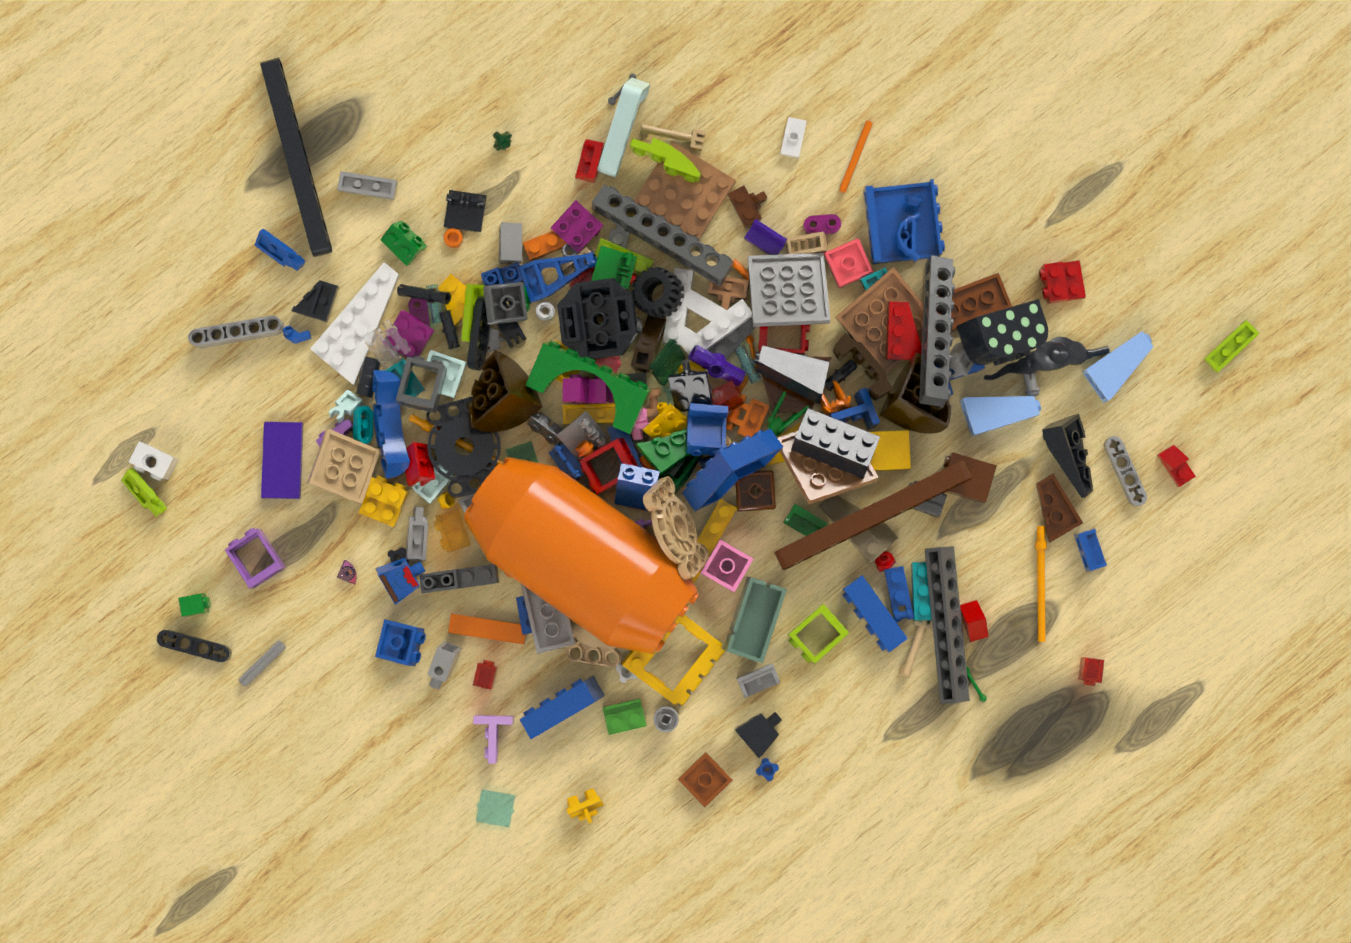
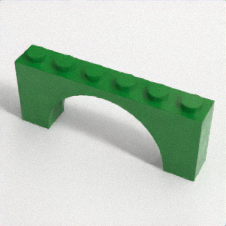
(628, 395)

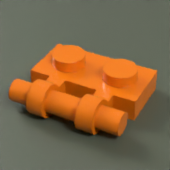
(752, 420)

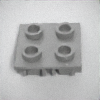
(582, 429)

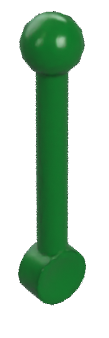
(983, 698)

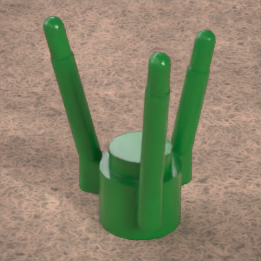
(778, 425)

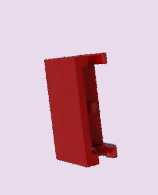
(589, 161)
(420, 466)

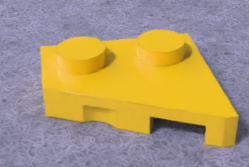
(457, 291)

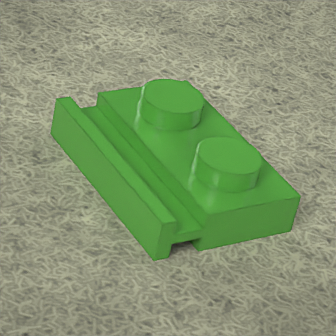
(624, 716)

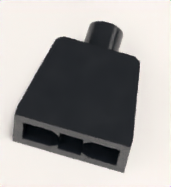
(759, 732)

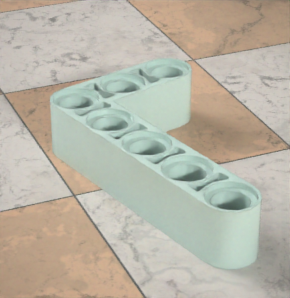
(631, 96)

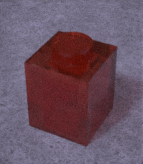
(728, 395)
(1091, 671)
(485, 674)

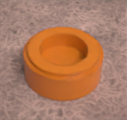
(453, 238)

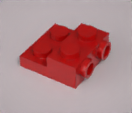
(1062, 281)

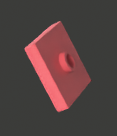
(848, 263)

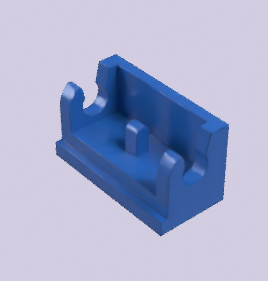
(1090, 550)

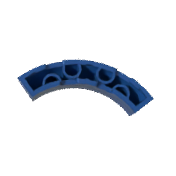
(388, 424)

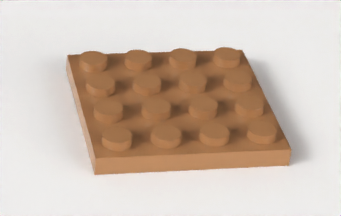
(684, 202)
(867, 315)
(818, 479)

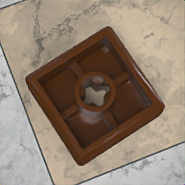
(764, 500)

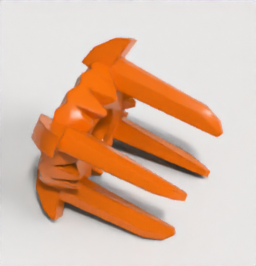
(841, 404)

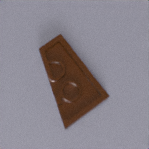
(1056, 508)

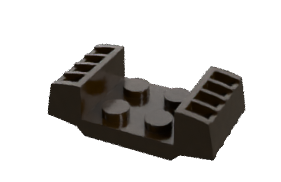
(864, 357)

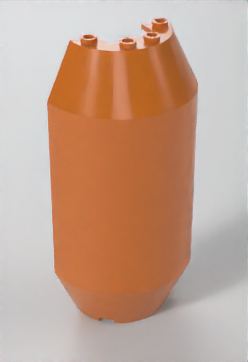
(579, 554)

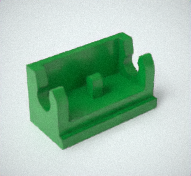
(803, 521)

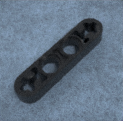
(477, 354)
(193, 649)

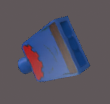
(400, 578)

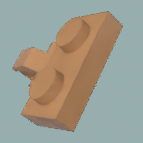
(729, 291)

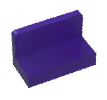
(765, 238)

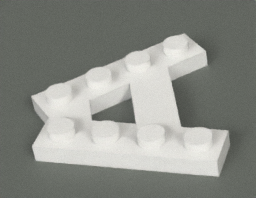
(722, 320)

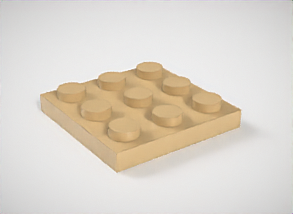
(343, 466)

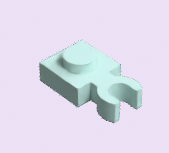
(345, 405)

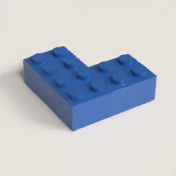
(730, 466)

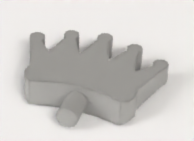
(494, 340)

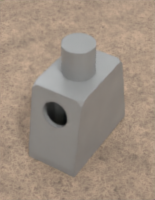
(445, 657)

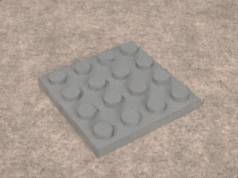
(788, 289)

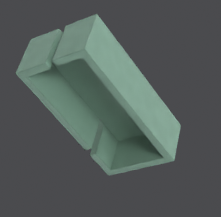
(754, 619)

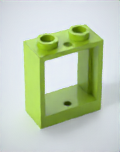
(832, 620)

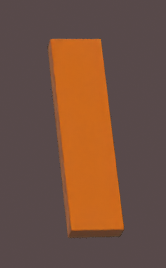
(486, 628)

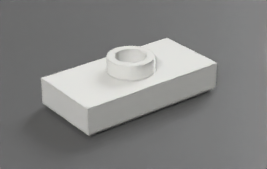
(793, 137)

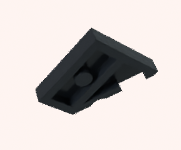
(318, 302)

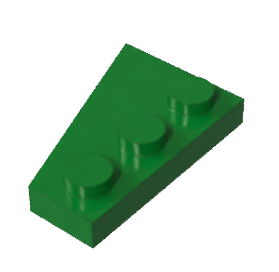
(665, 451)

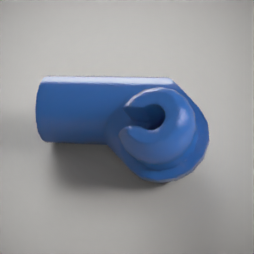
(294, 336)

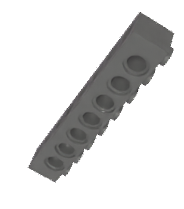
(682, 254)
(929, 392)
(947, 625)

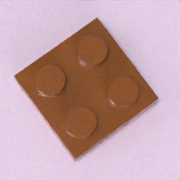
(705, 779)

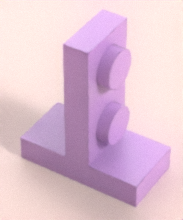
(491, 733)

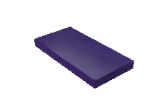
(282, 460)

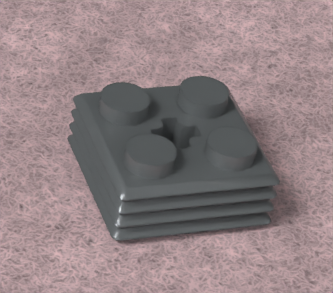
(496, 311)

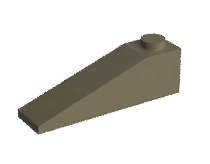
(869, 543)

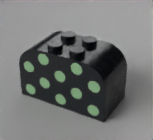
(1004, 334)

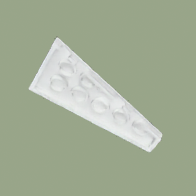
(342, 342)

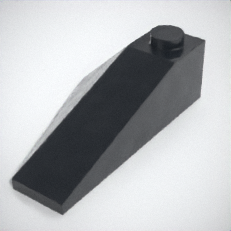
(1066, 445)

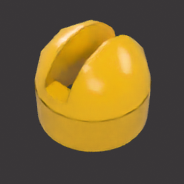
(445, 500)

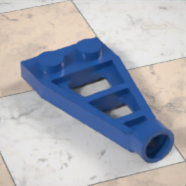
(534, 279)

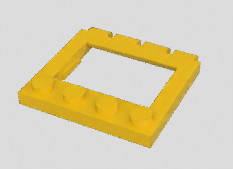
(636, 661)

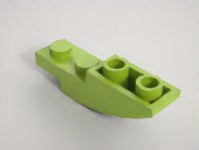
(674, 161)

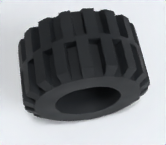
(648, 282)

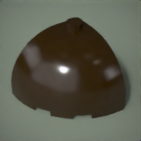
(501, 396)
(903, 403)

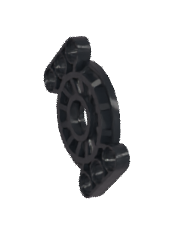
(462, 467)

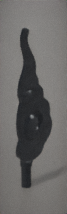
(1050, 356)

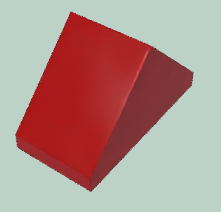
(974, 621)

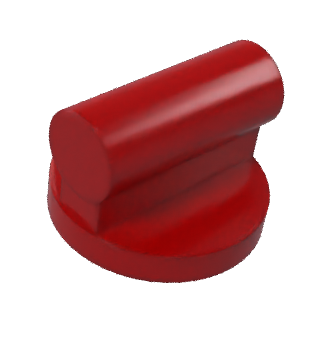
(884, 561)

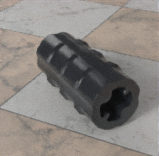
(366, 377)

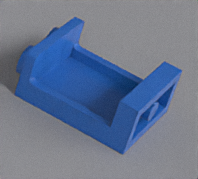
(706, 429)
(633, 484)

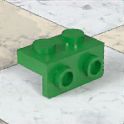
(403, 242)

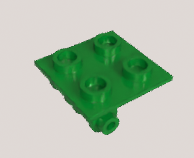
(614, 265)

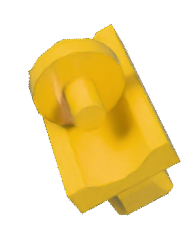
(576, 808)

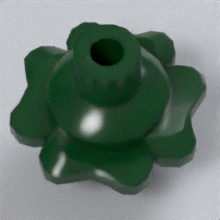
(502, 140)

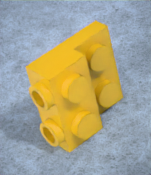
(384, 501)

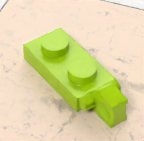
(142, 492)

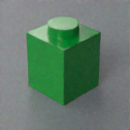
(194, 604)

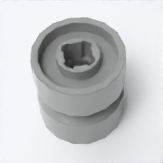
(666, 718)

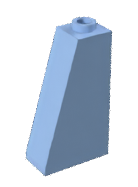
(1115, 368)
(991, 413)

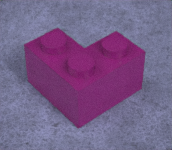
(584, 391)

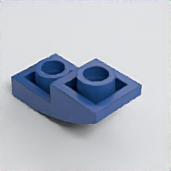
(502, 275)

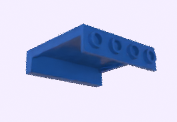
(888, 208)

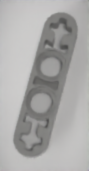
(1127, 470)

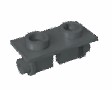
(539, 424)

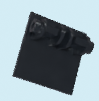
(465, 211)

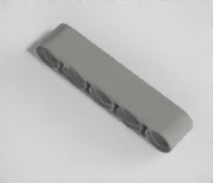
(228, 328)

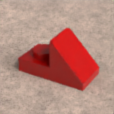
(1176, 465)

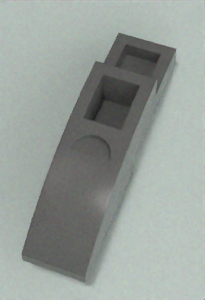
(459, 578)

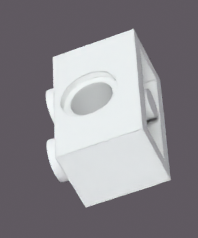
(164, 463)

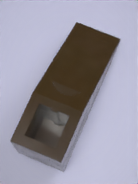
(648, 344)

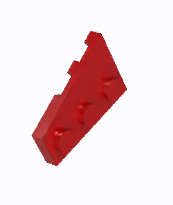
(901, 332)

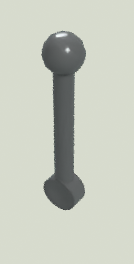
(612, 100)

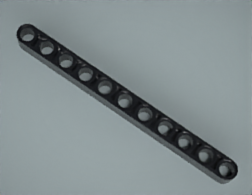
(296, 157)

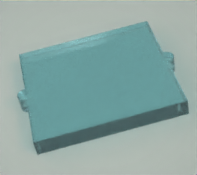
(495, 808)

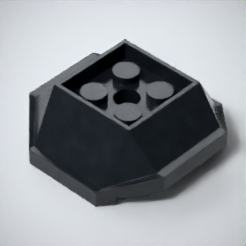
(579, 316)

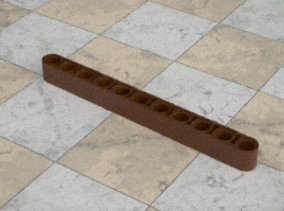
(873, 515)

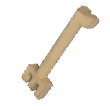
(693, 139)
(922, 625)

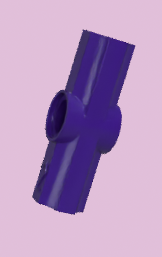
(716, 365)

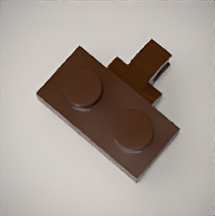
(747, 205)

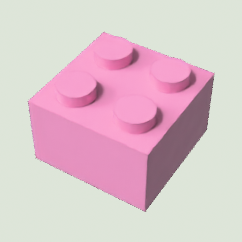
(727, 565)

